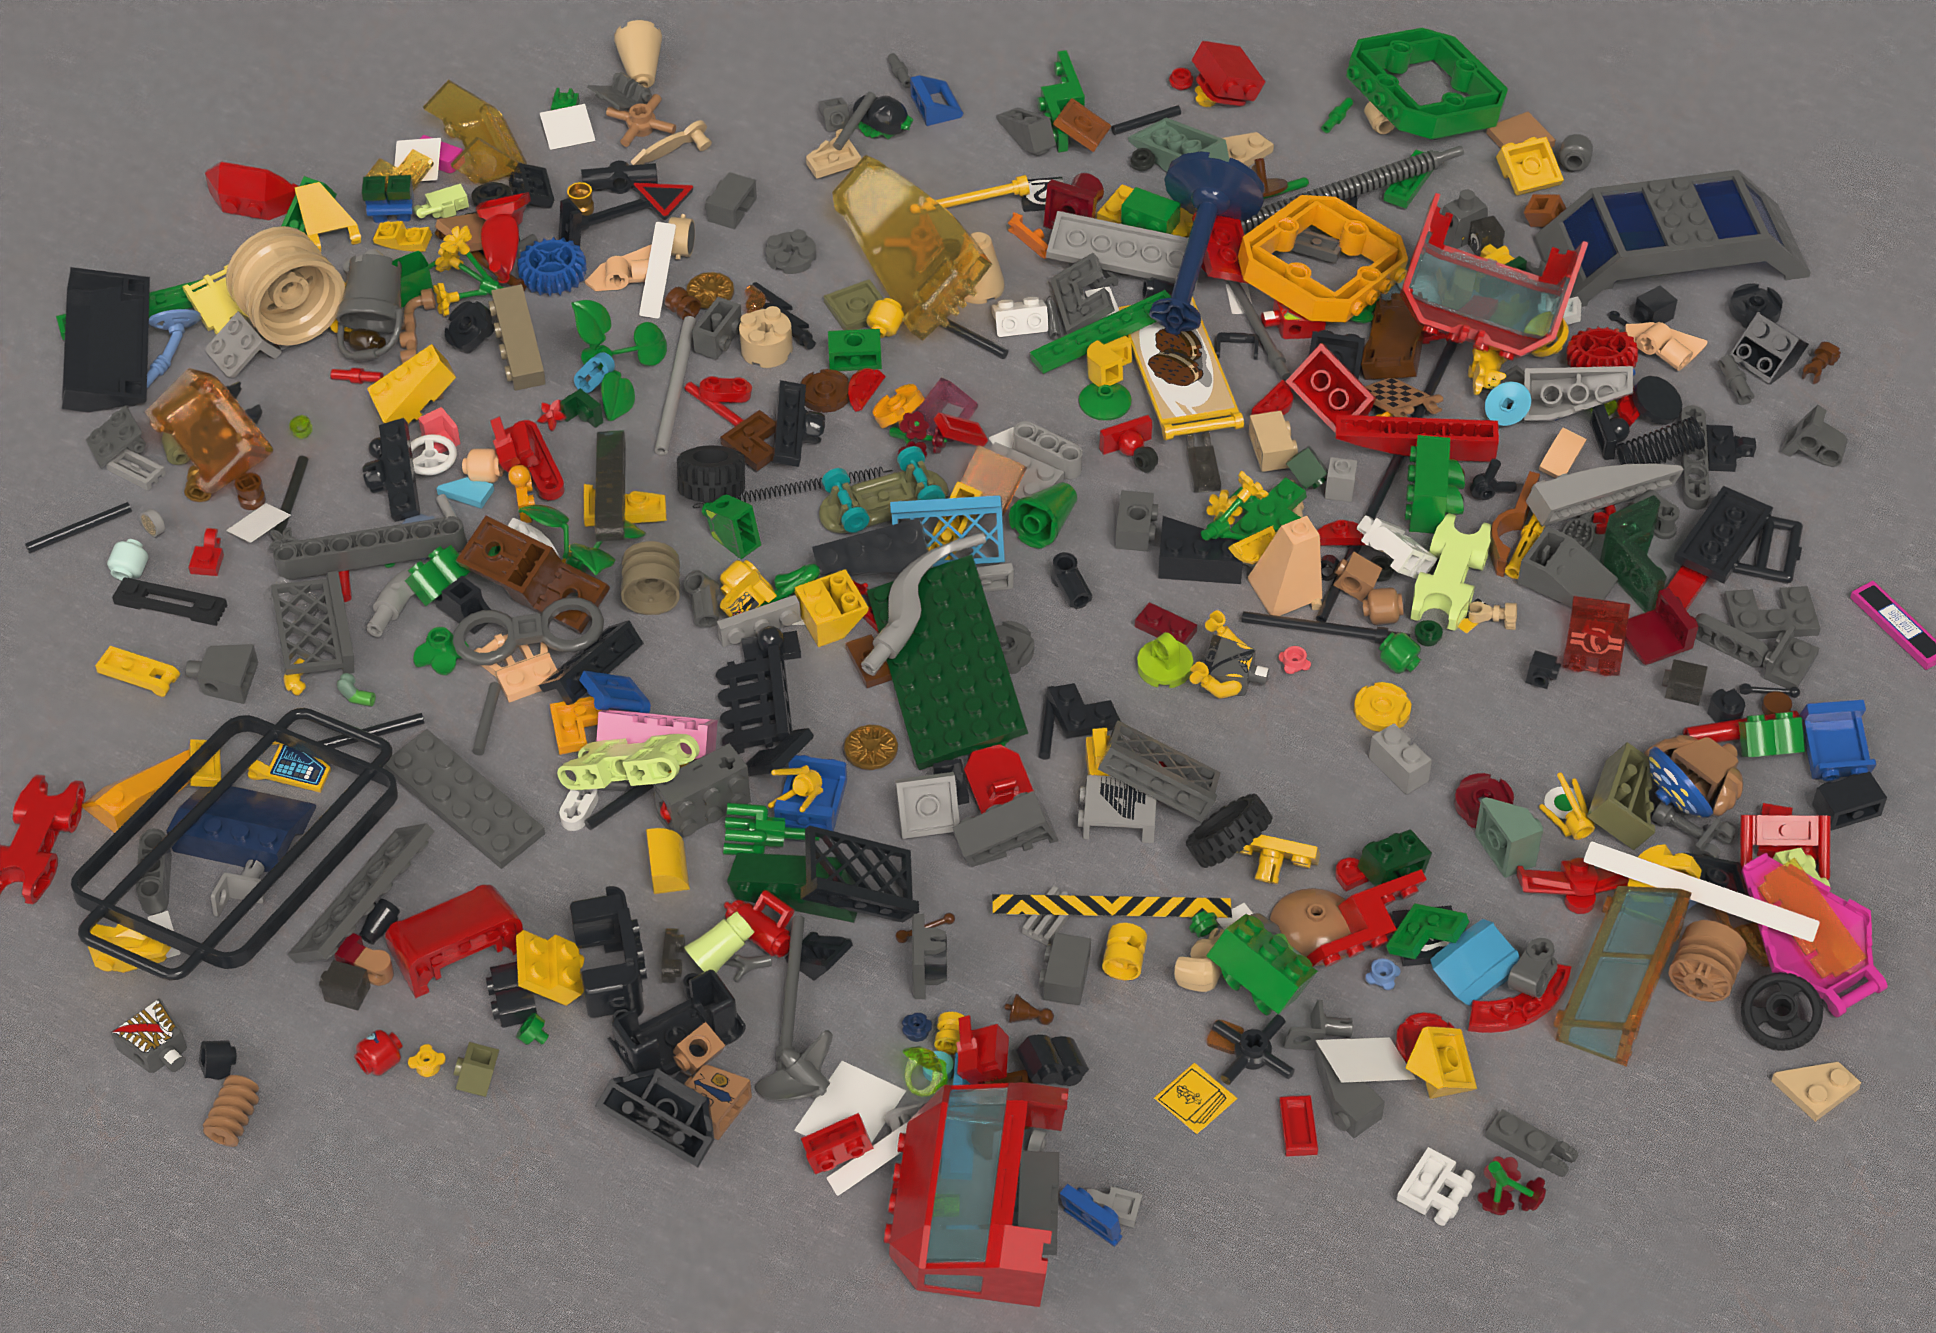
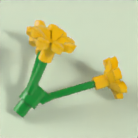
(450, 258)
(1226, 508)

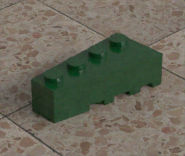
(783, 878)

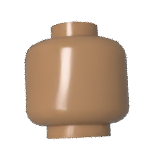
(1383, 606)

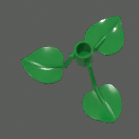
(592, 324)
(580, 555)

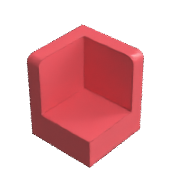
(439, 423)

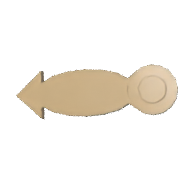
(692, 133)

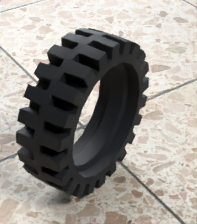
(1229, 830)

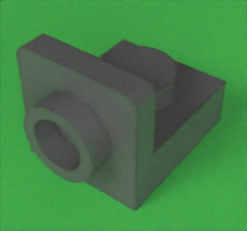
(835, 113)

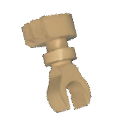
(1486, 613)

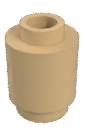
(1377, 119)

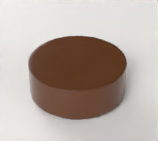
(1776, 702)

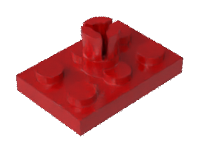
(1223, 250)

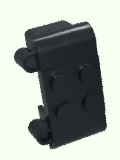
(609, 923)
(653, 1042)

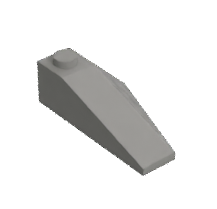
(1574, 389)

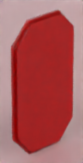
(996, 776)

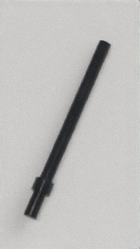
(1378, 634)

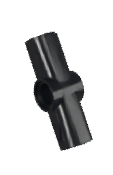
(619, 176)

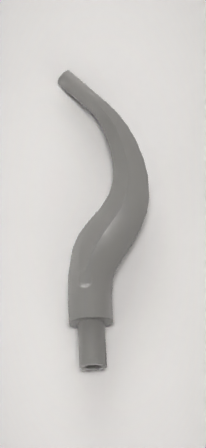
(397, 591)
(905, 603)

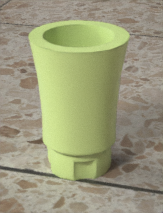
(720, 943)

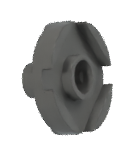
(780, 245)
(1021, 644)

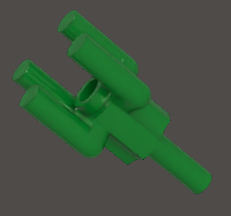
(760, 831)

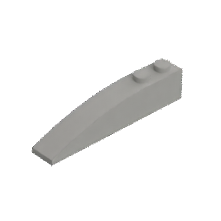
(1596, 489)

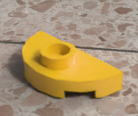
(1252, 548)

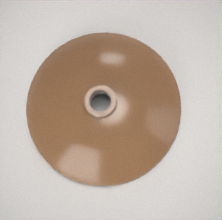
(1304, 929)

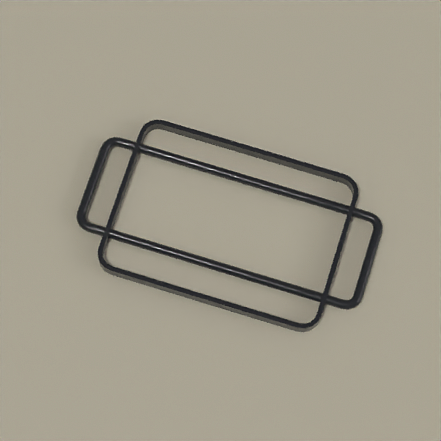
(205, 951)

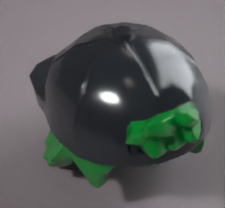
(884, 117)

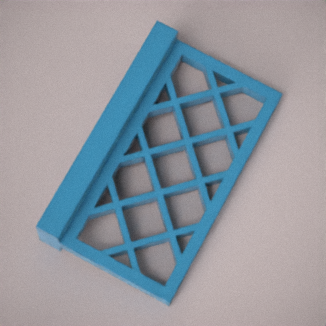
(956, 507)

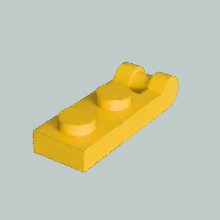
(137, 670)

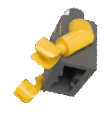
(1228, 663)

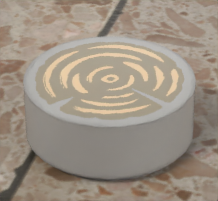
(152, 522)

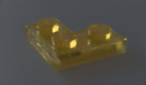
(414, 164)

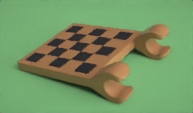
(1401, 398)

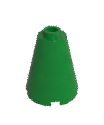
(1042, 514)

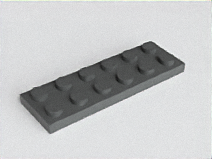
(464, 798)
(361, 893)

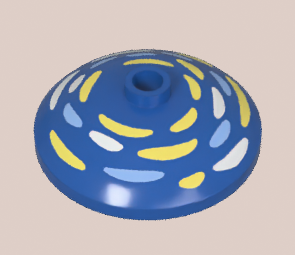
(1675, 786)

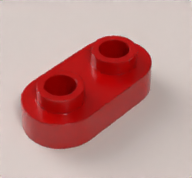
(725, 389)

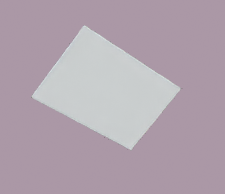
(1365, 1059)

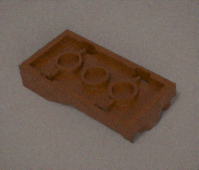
(1392, 342)

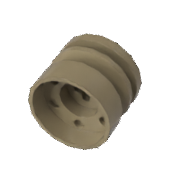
(650, 578)

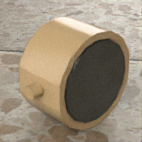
(684, 236)

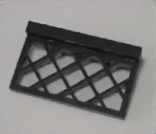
(858, 898)

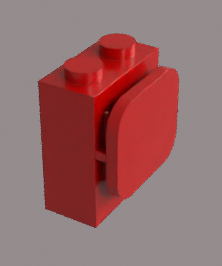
(1226, 74)

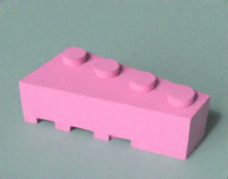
(640, 726)

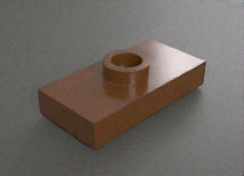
(858, 651)

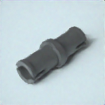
(1736, 379)

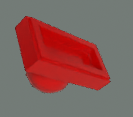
(1126, 436)

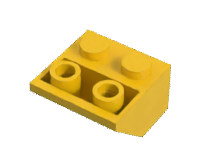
(830, 607)

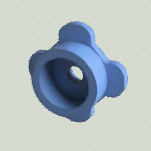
(1385, 967)

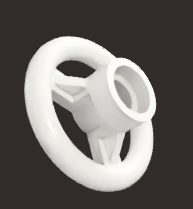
(431, 461)

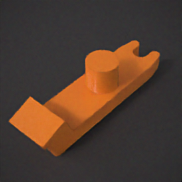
(1030, 238)

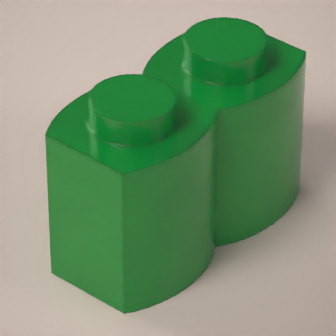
(437, 574)
(1771, 736)

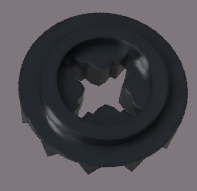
(490, 191)

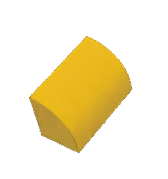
(667, 860)

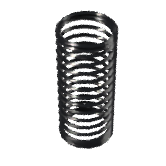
(1697, 441)

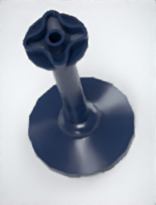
(1212, 190)

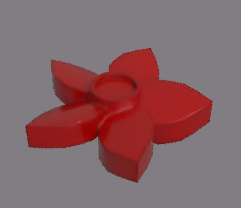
(552, 413)

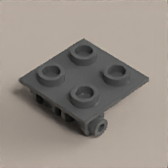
(623, 93)
(115, 436)

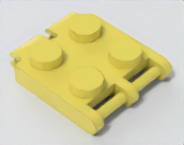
(213, 301)

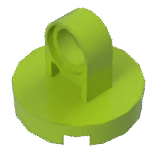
(1165, 662)

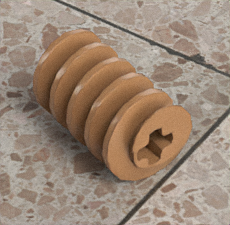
(231, 1110)

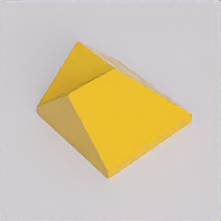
(1442, 1062)

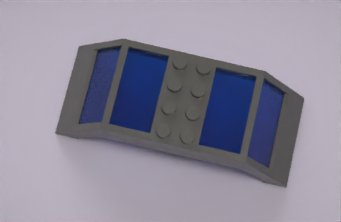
(1671, 229)

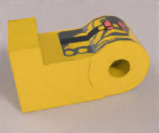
(748, 594)

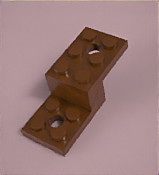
(530, 571)

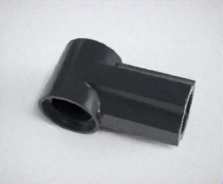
(1070, 581)

